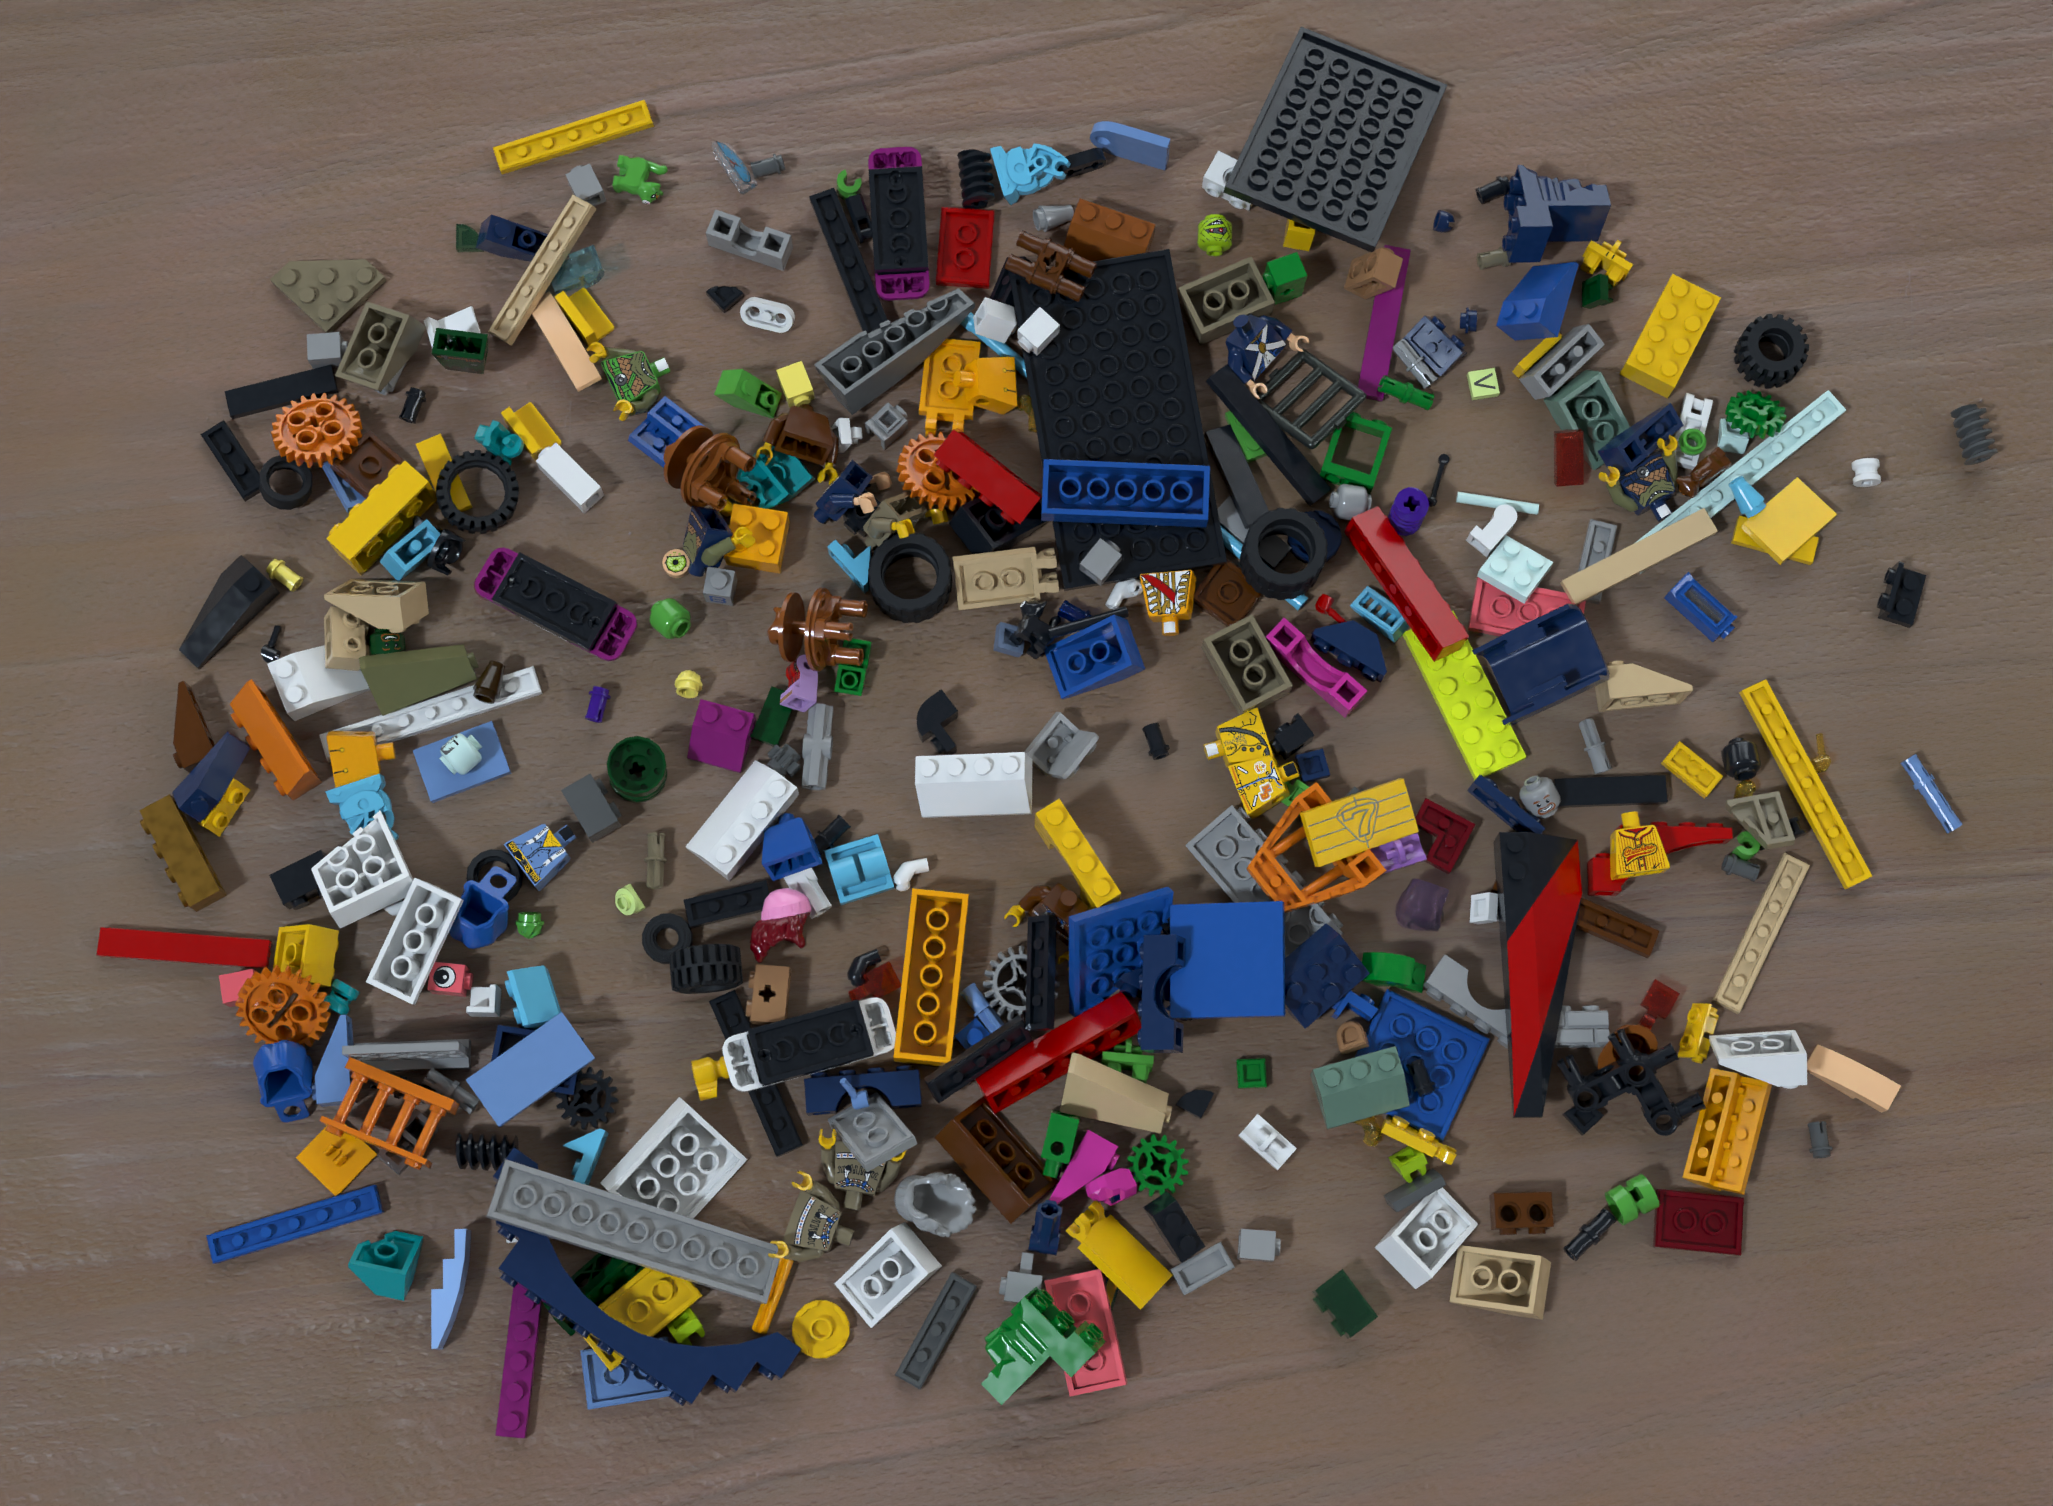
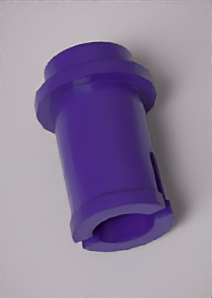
(597, 704)

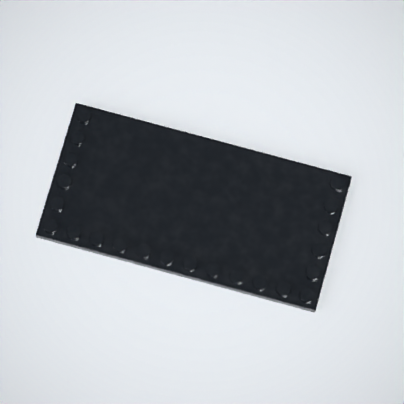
(1119, 392)

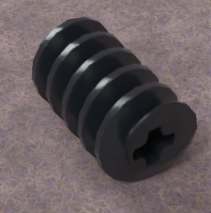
(975, 178)
(482, 1151)

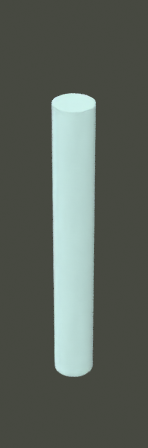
(1494, 502)

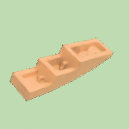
(565, 343)

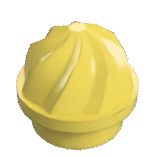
(688, 684)

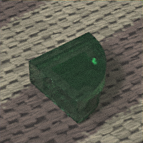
(466, 239)

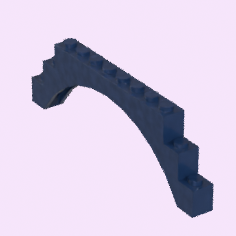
(674, 1366)

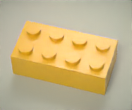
(1670, 336)
(382, 517)

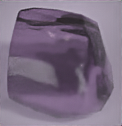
(1421, 906)

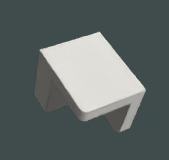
(485, 1001)

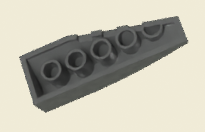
(881, 358)

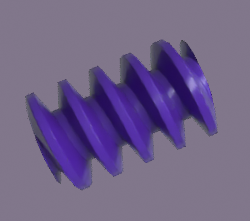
(1408, 511)

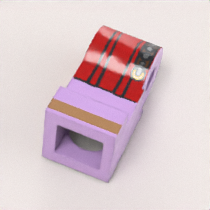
(801, 686)

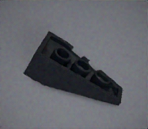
(231, 605)

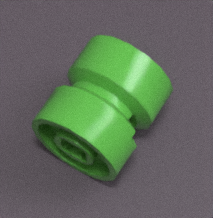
(1622, 1203)

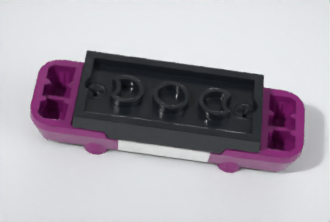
(898, 223)
(556, 603)

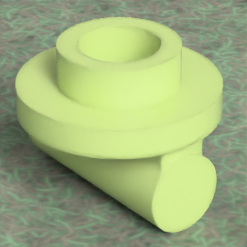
(628, 901)

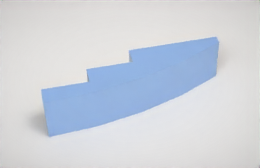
(447, 1301)

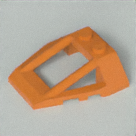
(1276, 883)

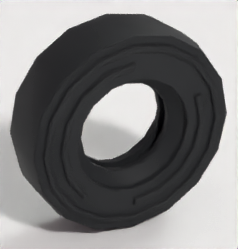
(658, 923)

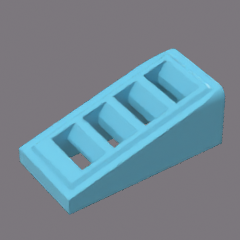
(1392, 633)

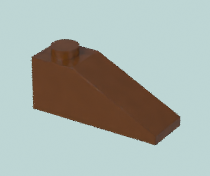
(191, 732)

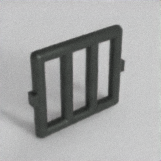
(1320, 369)

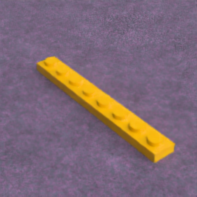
(1805, 784)

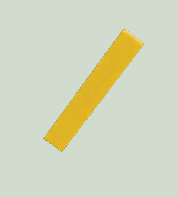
(573, 137)

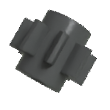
(784, 760)

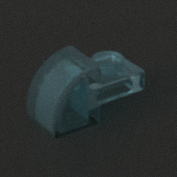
(580, 270)

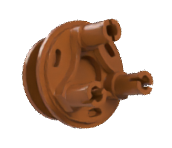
(707, 467)
(819, 629)

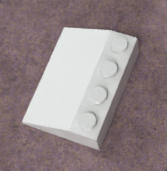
(676, 1163)

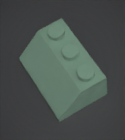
(1360, 1087)

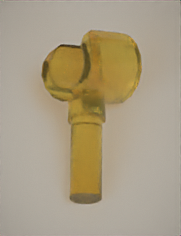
(1823, 760)

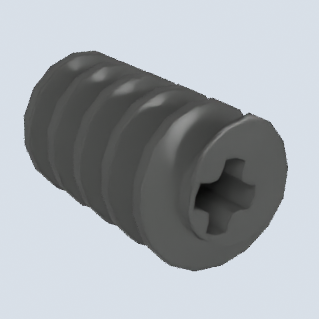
(1972, 434)

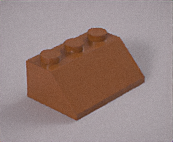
(1107, 233)

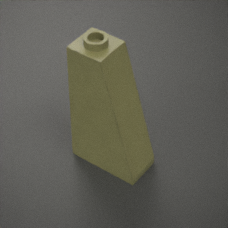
(415, 675)

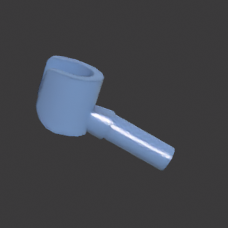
(858, 1099)

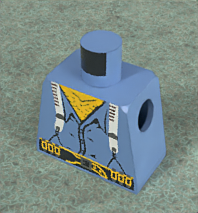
(541, 853)

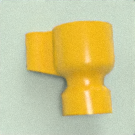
(706, 1076)

